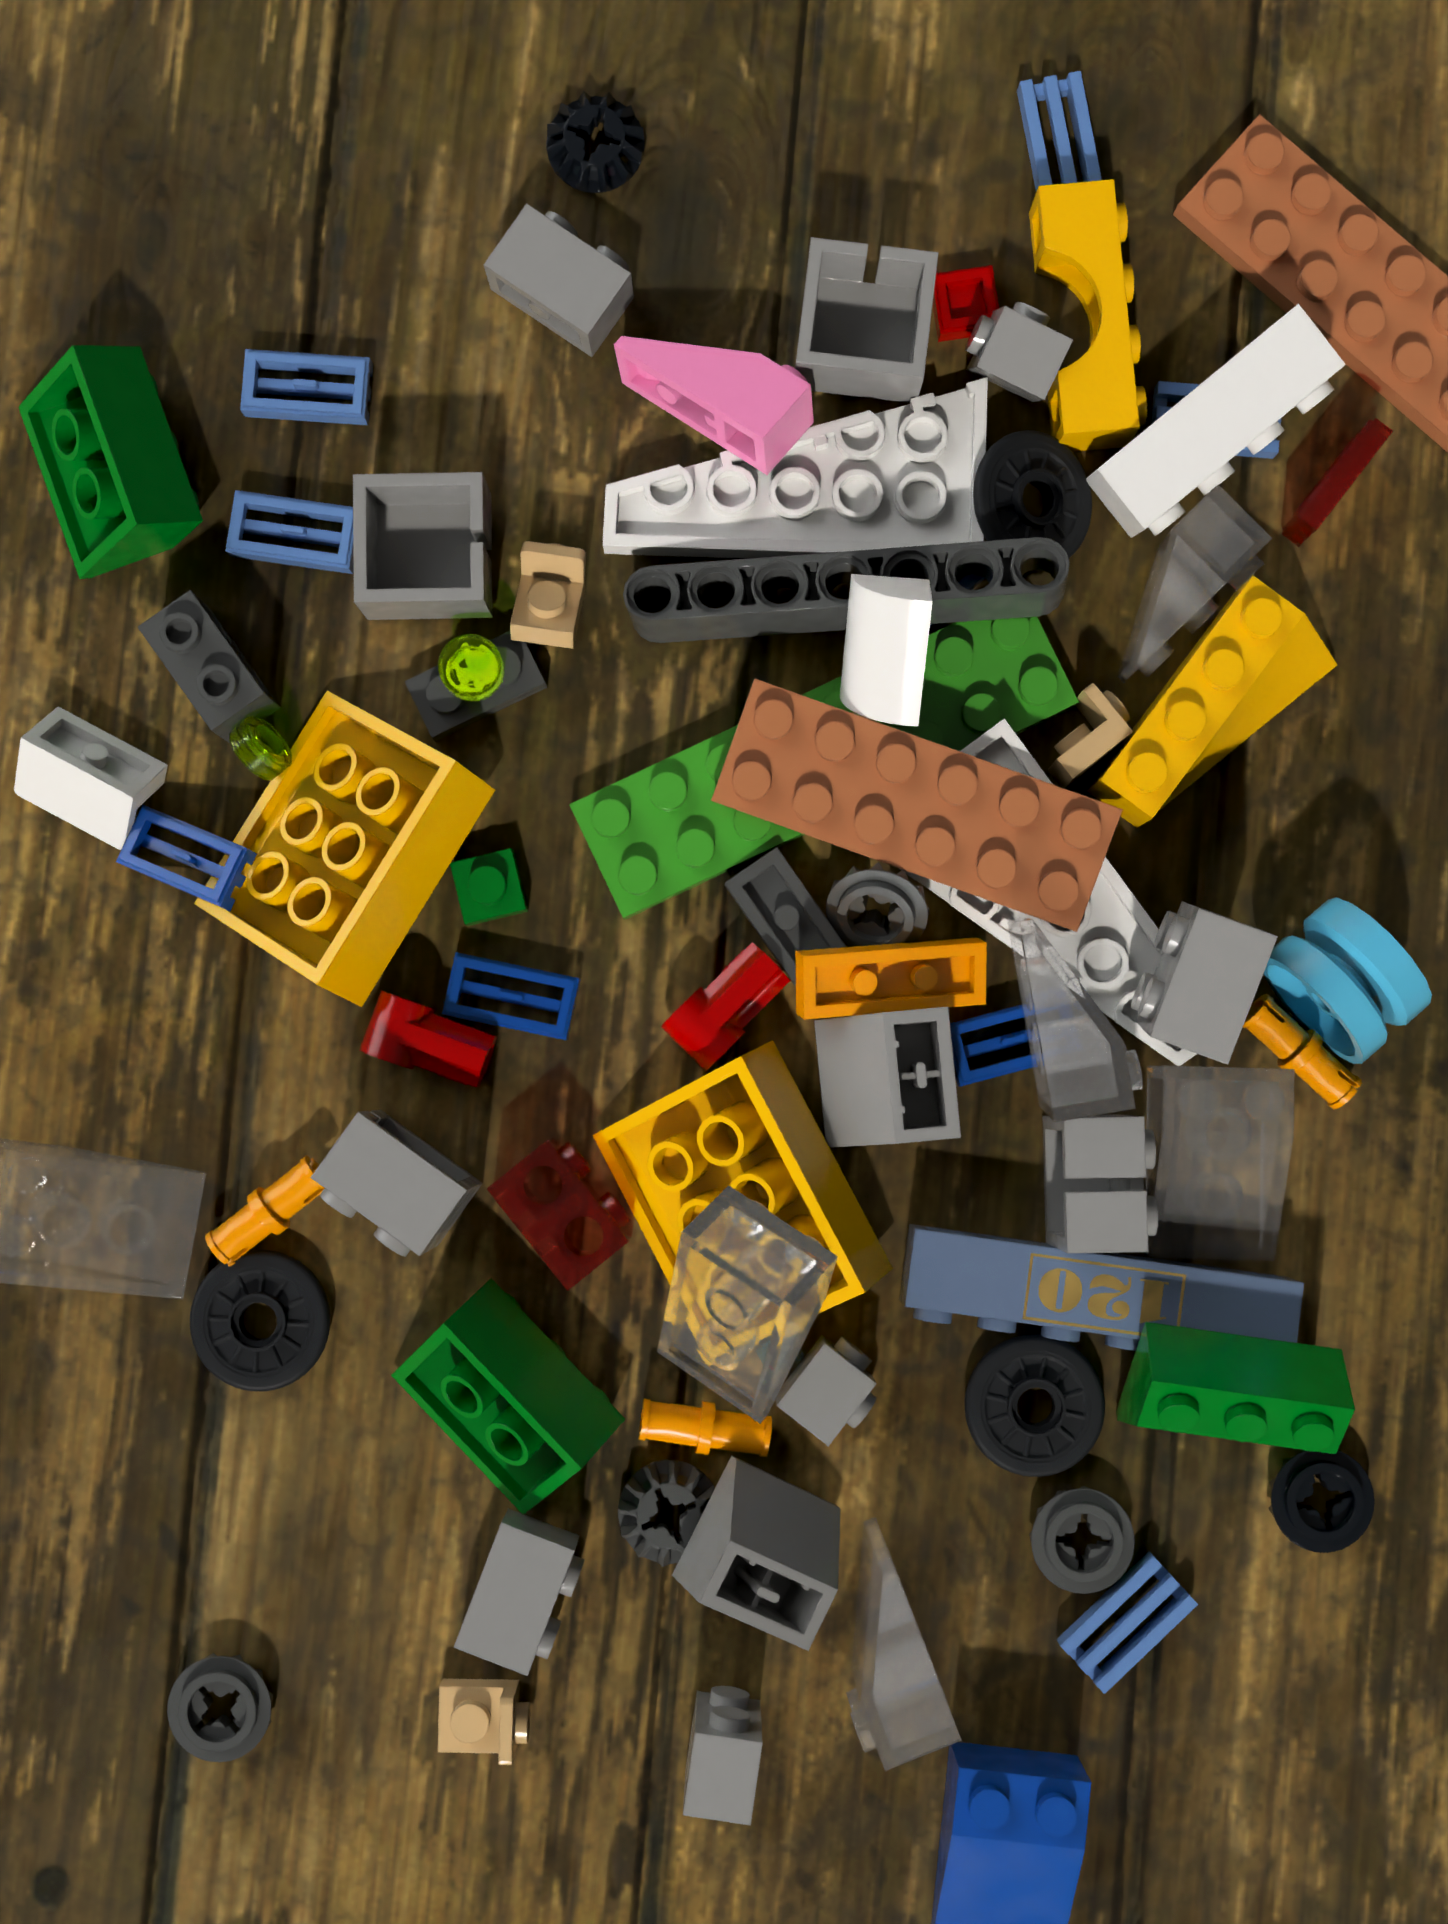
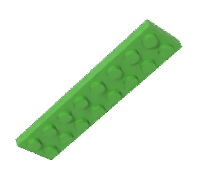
(665, 834)

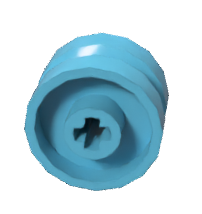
(1347, 980)

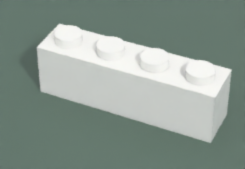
(1215, 422)

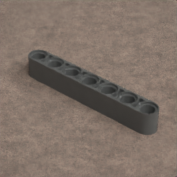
(817, 574)

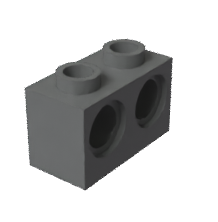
(207, 665)

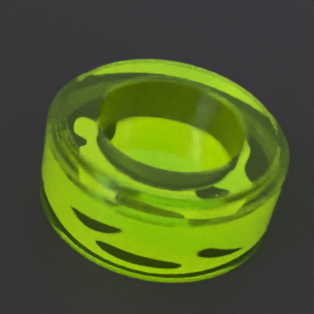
(471, 667)
(260, 748)

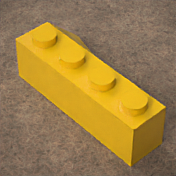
(1229, 686)

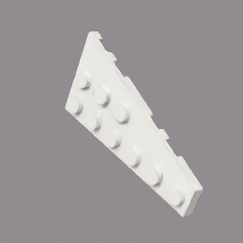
(839, 489)
(1115, 931)

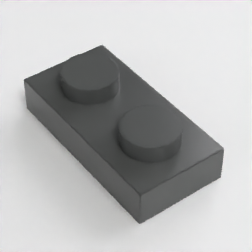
(447, 714)
(781, 910)

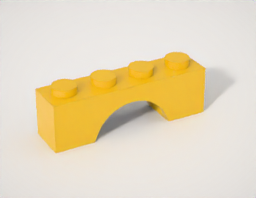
(1079, 244)

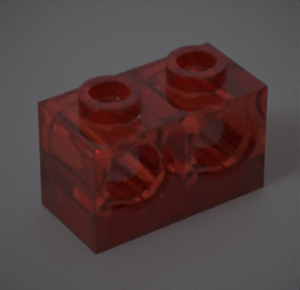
(547, 1223)

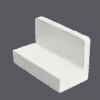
(85, 775)

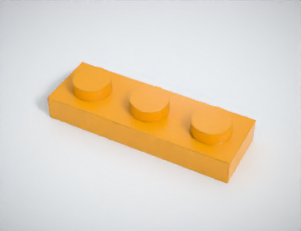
(890, 977)

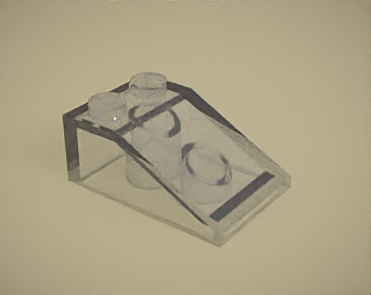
(1073, 1047)
(1219, 1159)
(95, 1220)
(743, 1300)
(897, 1689)

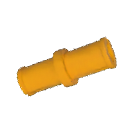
(1301, 1051)
(265, 1213)
(704, 1428)

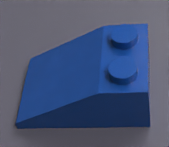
(1010, 1836)

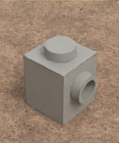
(1017, 350)
(829, 1389)

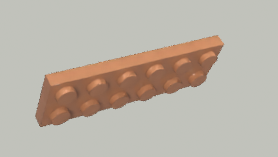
(1323, 248)
(916, 805)

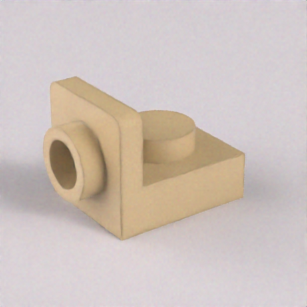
(549, 594)
(1085, 748)
(482, 1717)

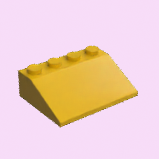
(349, 847)
(758, 1136)

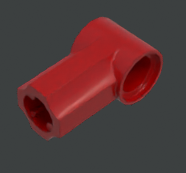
(716, 1015)
(415, 1036)

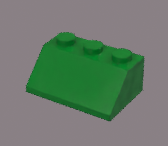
(109, 458)
(1238, 1388)
(509, 1397)

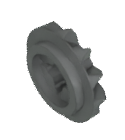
(860, 927)
(639, 1502)
(1101, 1562)
(220, 1737)

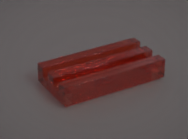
(1336, 481)

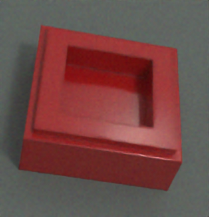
(962, 299)

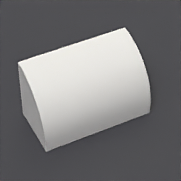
(886, 647)

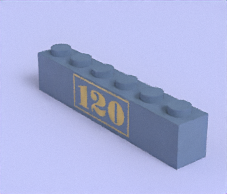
(1087, 1292)

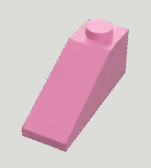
(722, 393)

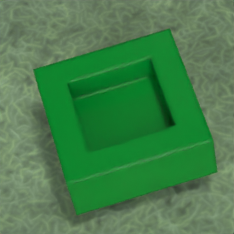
(489, 887)

